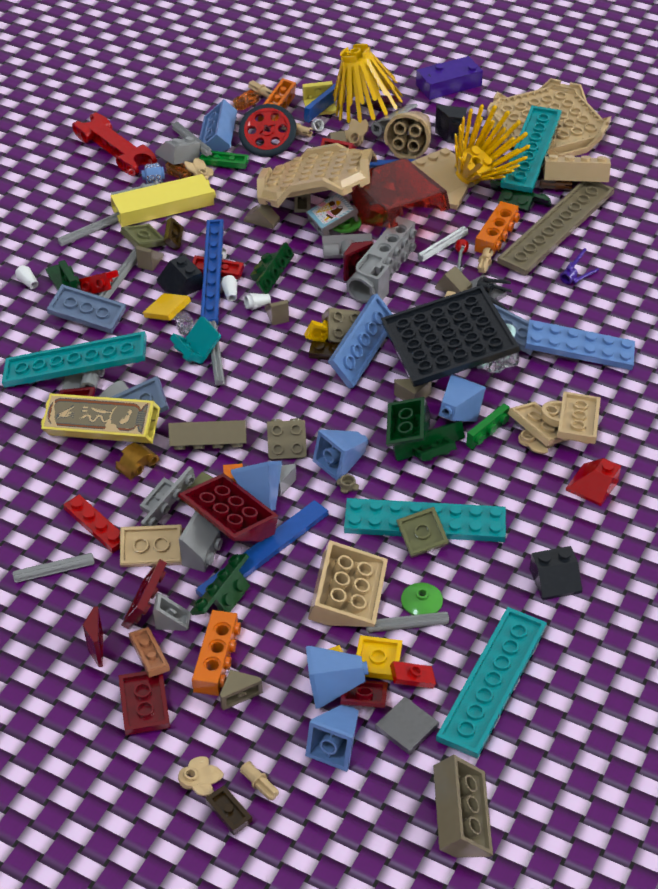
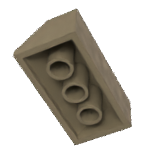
(207, 433)
(462, 809)

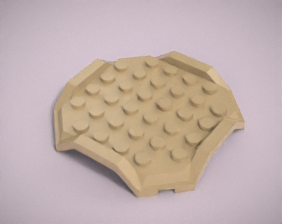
(579, 124)
(315, 171)

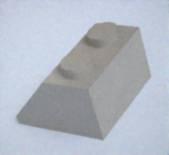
(179, 150)
(199, 543)

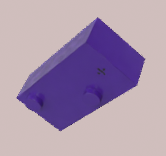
(449, 77)

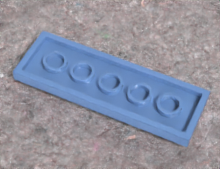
(360, 342)
(580, 344)

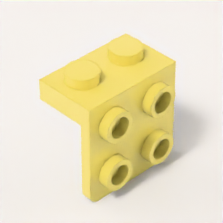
(314, 90)

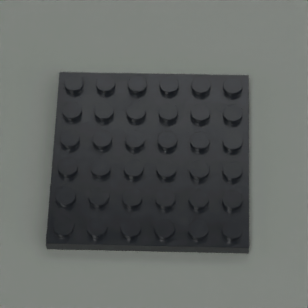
(449, 335)

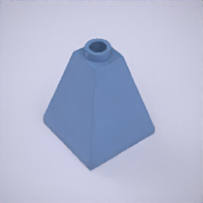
(462, 400)
(338, 451)
(260, 481)
(333, 673)
(333, 736)

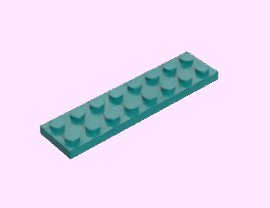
(541, 127)
(74, 359)
(457, 520)
(491, 682)

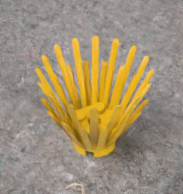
(357, 69)
(475, 161)

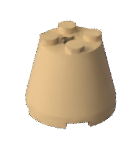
(408, 134)

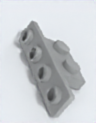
(163, 497)

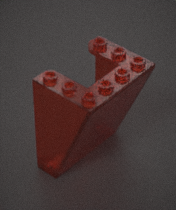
(394, 187)

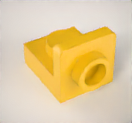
(317, 331)

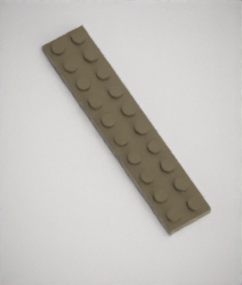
(555, 226)

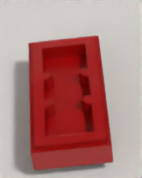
(412, 674)

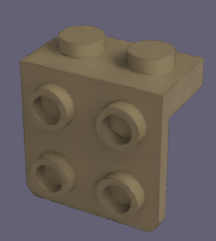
(339, 322)
(286, 439)

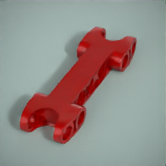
(127, 155)

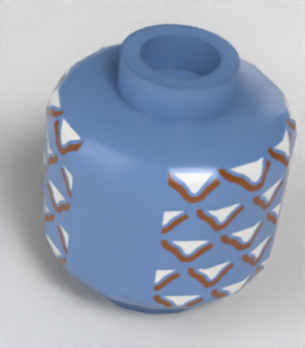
(153, 172)

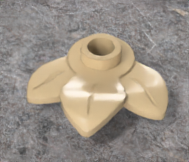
(355, 131)
(199, 167)
(528, 440)
(201, 776)

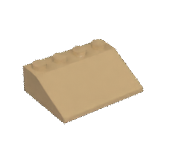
(576, 168)
(441, 169)
(348, 587)

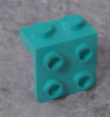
(198, 342)

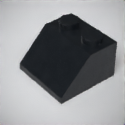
(448, 121)
(180, 277)
(556, 572)

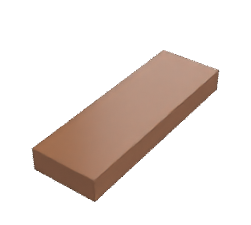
(149, 652)

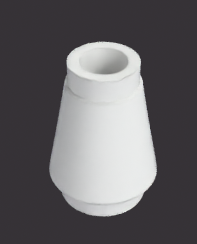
(26, 276)
(229, 286)
(255, 300)

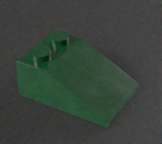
(407, 421)

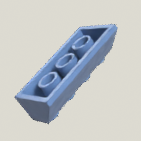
(219, 127)

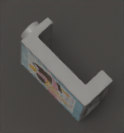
(331, 213)

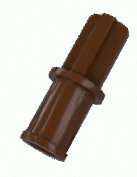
(552, 184)

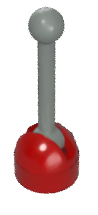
(458, 247)

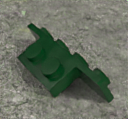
(519, 198)
(271, 267)
(62, 274)
(437, 442)
(225, 589)

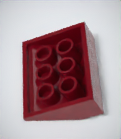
(231, 509)

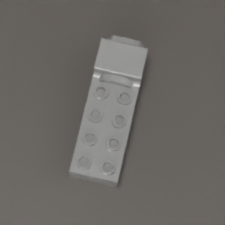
(382, 261)

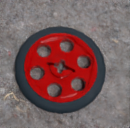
(267, 111)

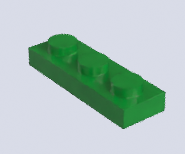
(226, 159)
(487, 426)

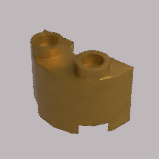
(134, 459)

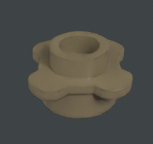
(347, 483)

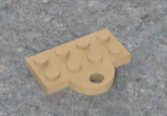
(574, 416)

